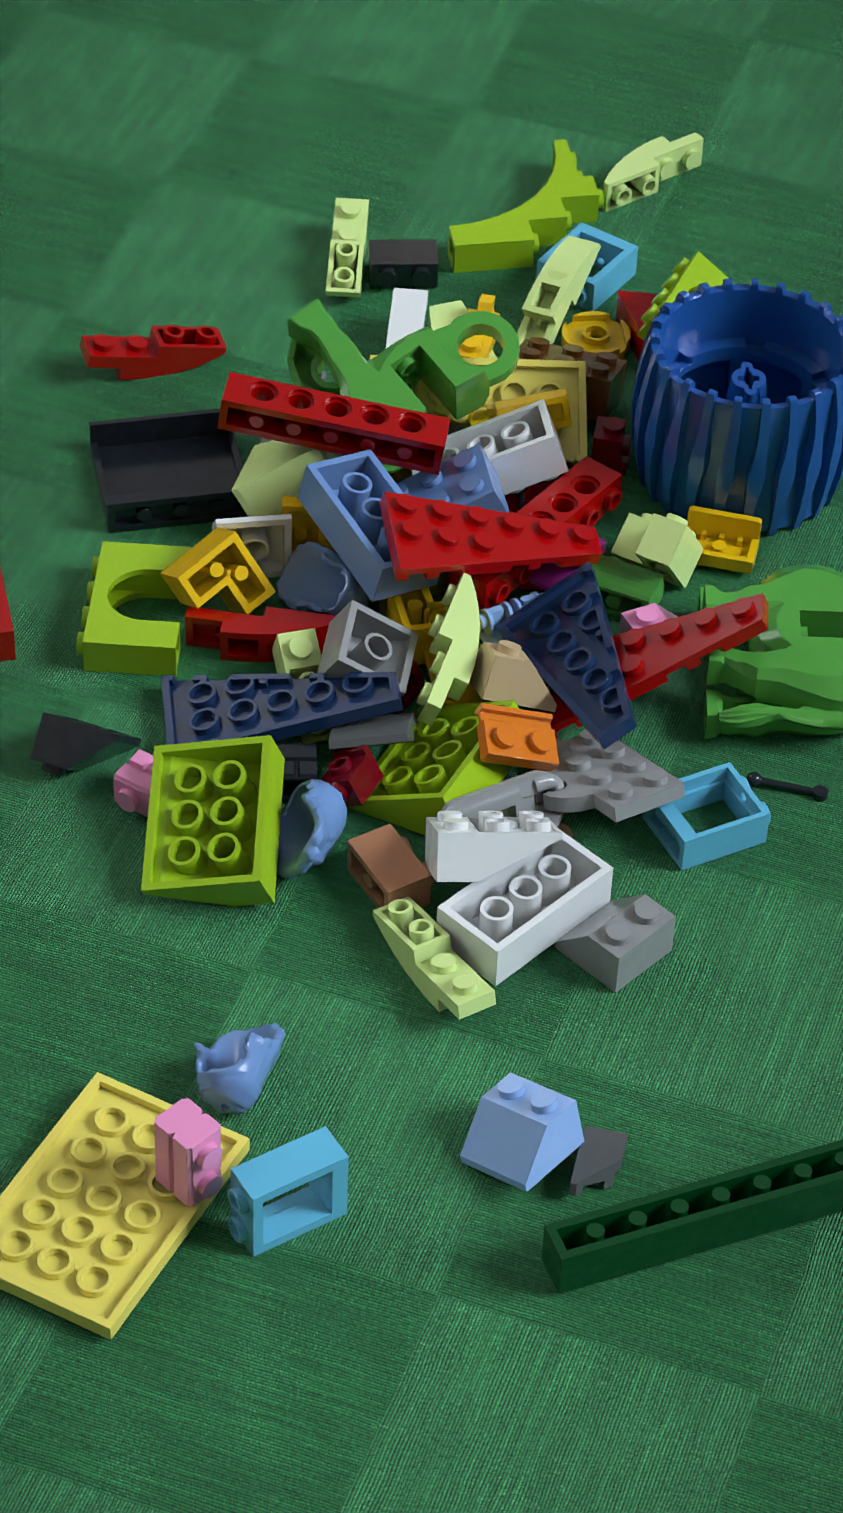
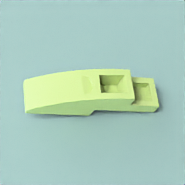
(647, 165)
(347, 248)
(557, 288)
(454, 646)
(429, 959)

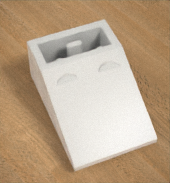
(483, 845)

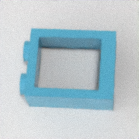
(615, 258)
(701, 789)
(309, 1159)

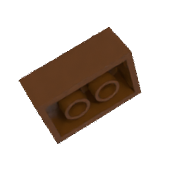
(603, 372)

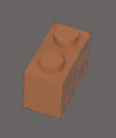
(388, 867)

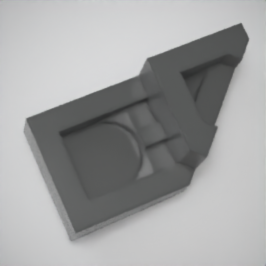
(598, 1159)

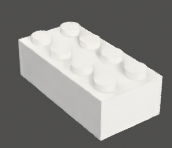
(518, 444)
(525, 908)

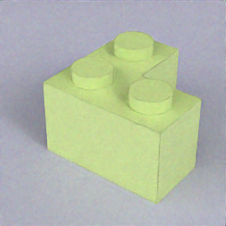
(659, 544)

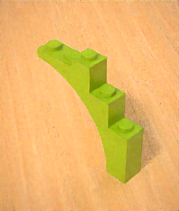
(541, 221)

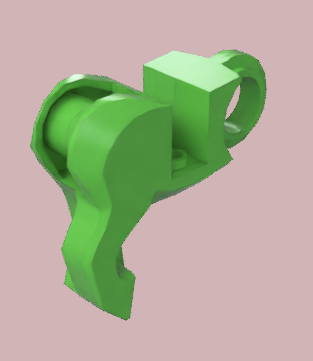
(400, 367)

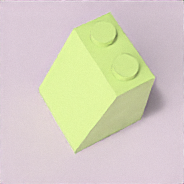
(273, 472)

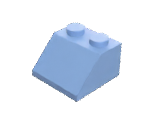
(522, 1132)

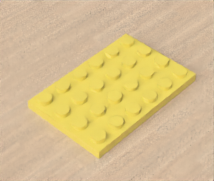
(85, 1212)

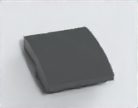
(375, 731)

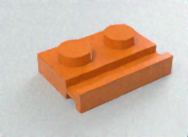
(516, 737)

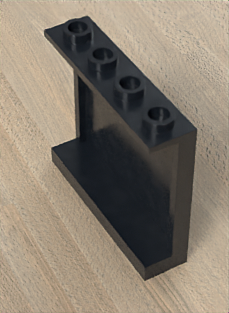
(165, 470)

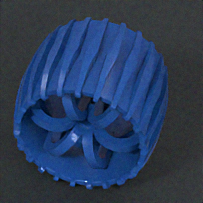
(741, 403)

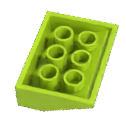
(433, 768)
(214, 821)

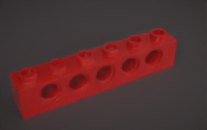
(333, 422)
(574, 498)

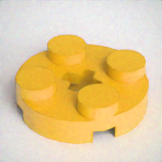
(610, 335)

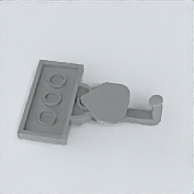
(587, 777)

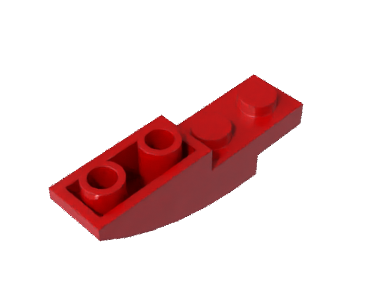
(164, 352)
(249, 636)

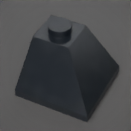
(76, 744)

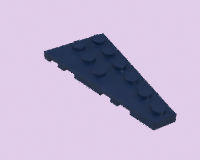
(575, 653)
(272, 704)

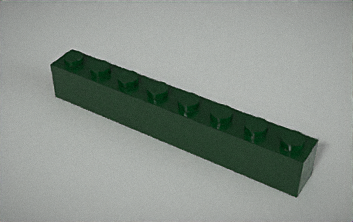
(694, 1217)

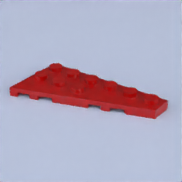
(472, 540)
(664, 647)

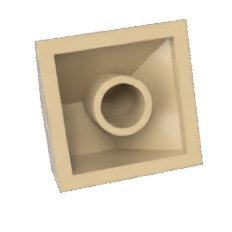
(508, 674)

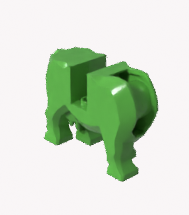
(791, 670)

